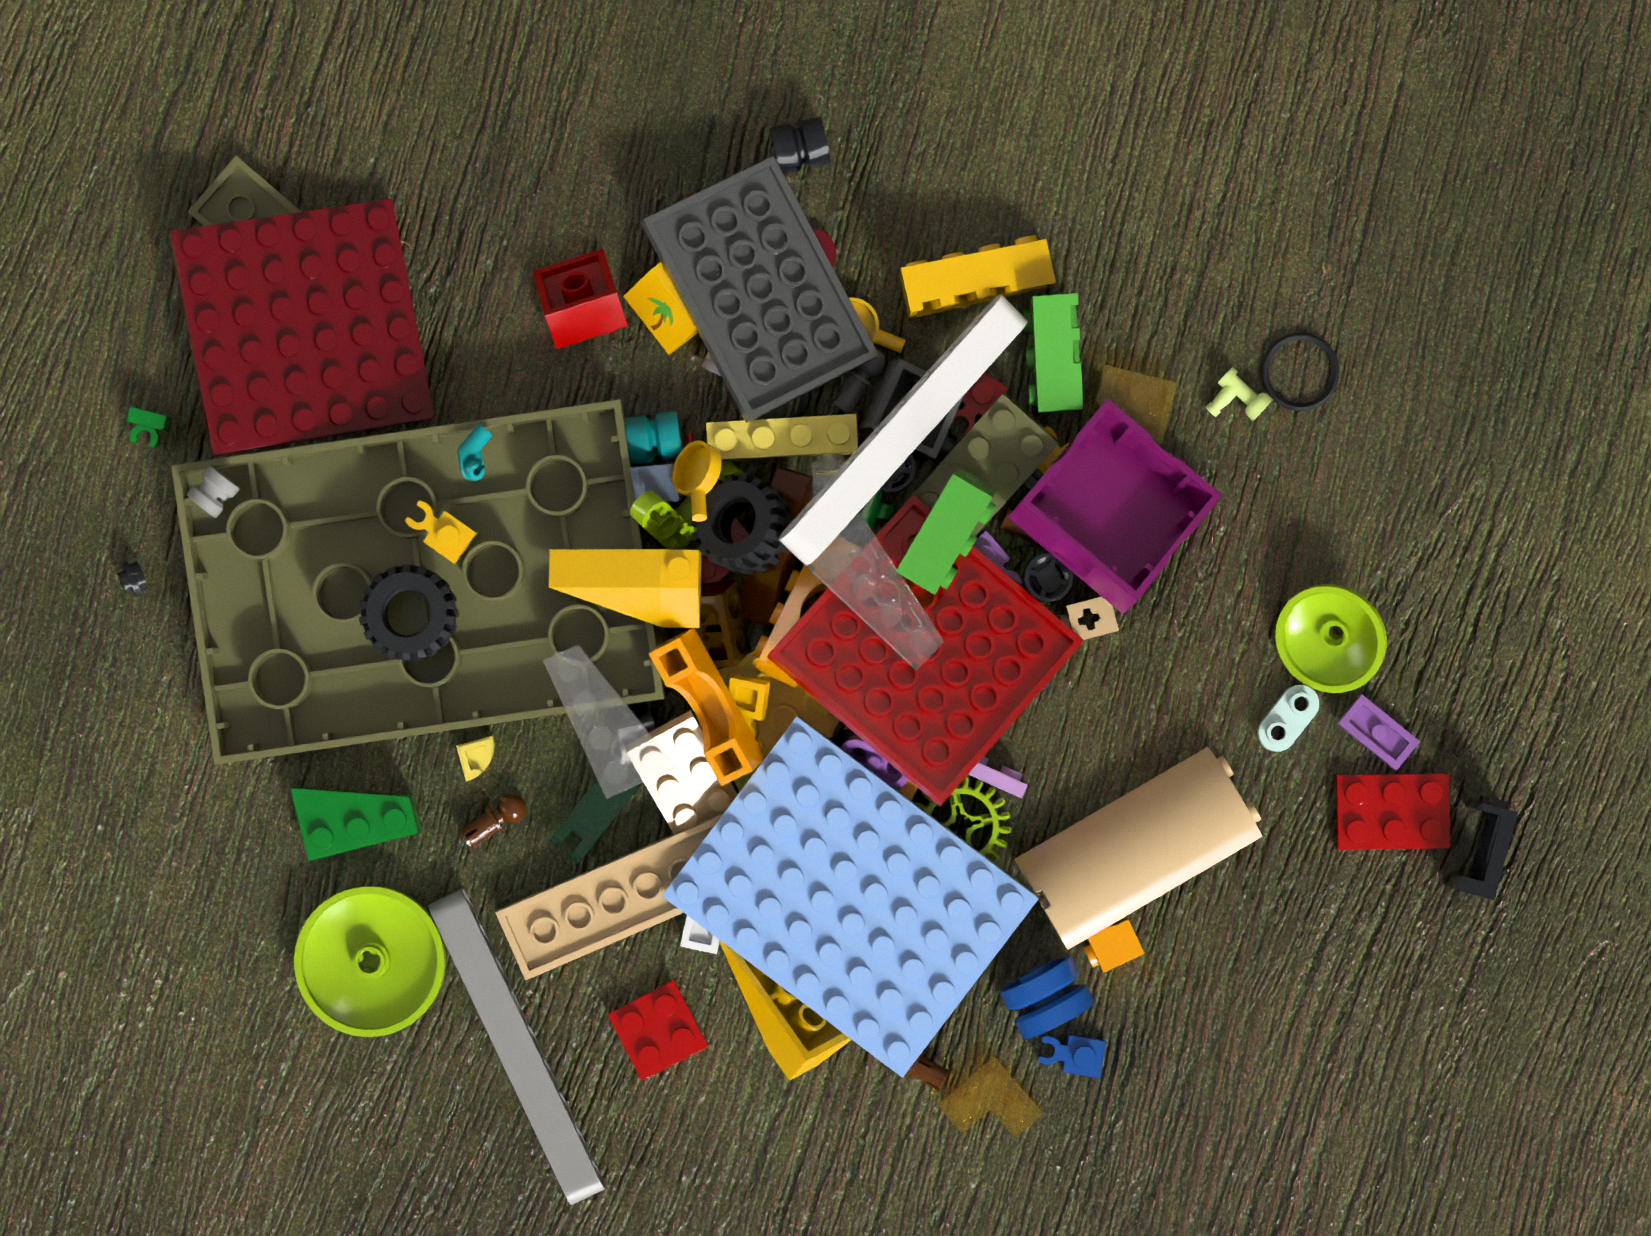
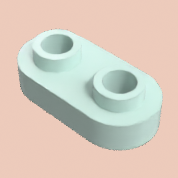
(1288, 717)

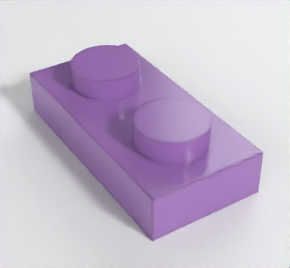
(1378, 732)

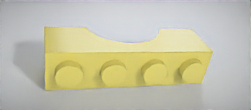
(784, 437)

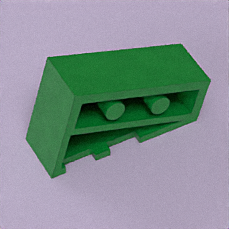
(352, 819)

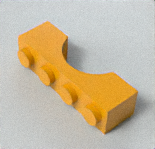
(784, 617)
(727, 737)

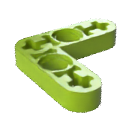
(668, 525)

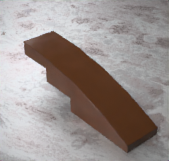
(764, 589)

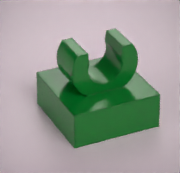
(148, 422)
(875, 509)

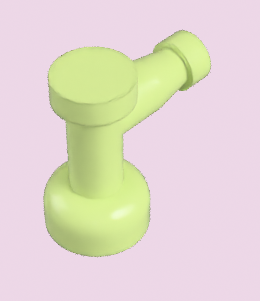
(1234, 386)

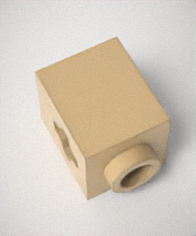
(1105, 623)

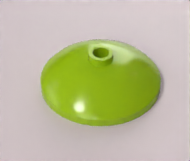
(1317, 653)

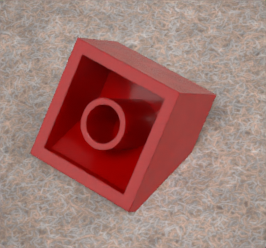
(579, 298)

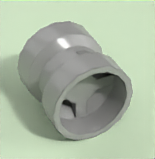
(213, 491)

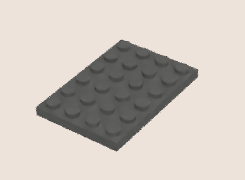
(759, 288)

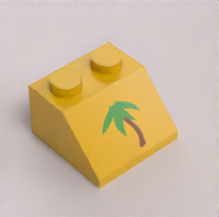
(661, 309)

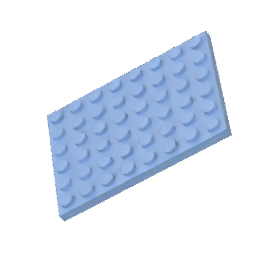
(850, 896)

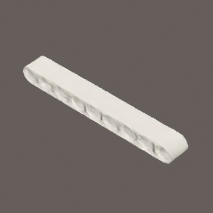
(903, 430)

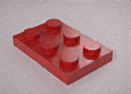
(1392, 811)

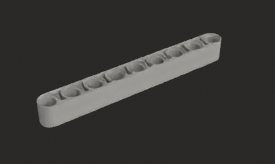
(517, 1046)

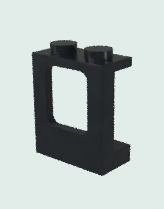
(1491, 850)

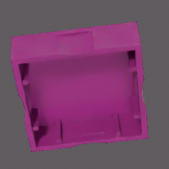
(1115, 506)

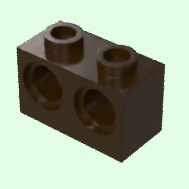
(723, 623)

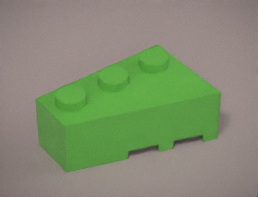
(1054, 354)
(948, 531)

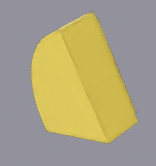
(476, 756)

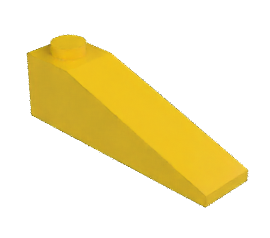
(640, 583)
(789, 1028)

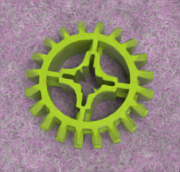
(992, 817)

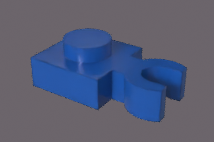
(1079, 1055)

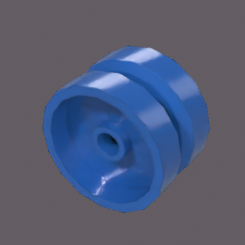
(1049, 1002)

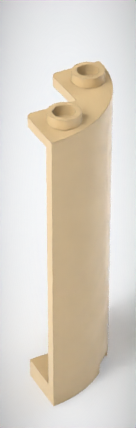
(1139, 847)

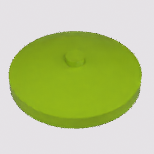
(369, 961)

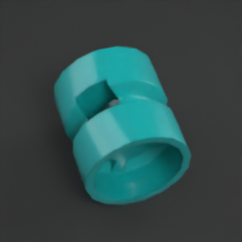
(653, 437)

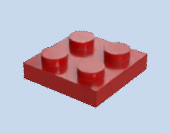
(658, 1030)

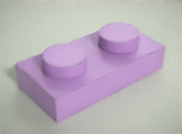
(1005, 779)

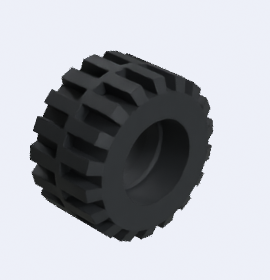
(763, 542)
(375, 608)

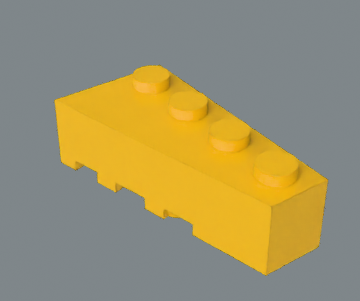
(976, 277)

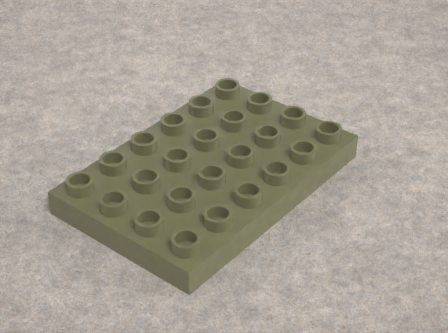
(315, 523)

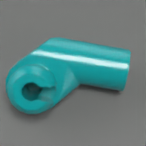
(470, 454)

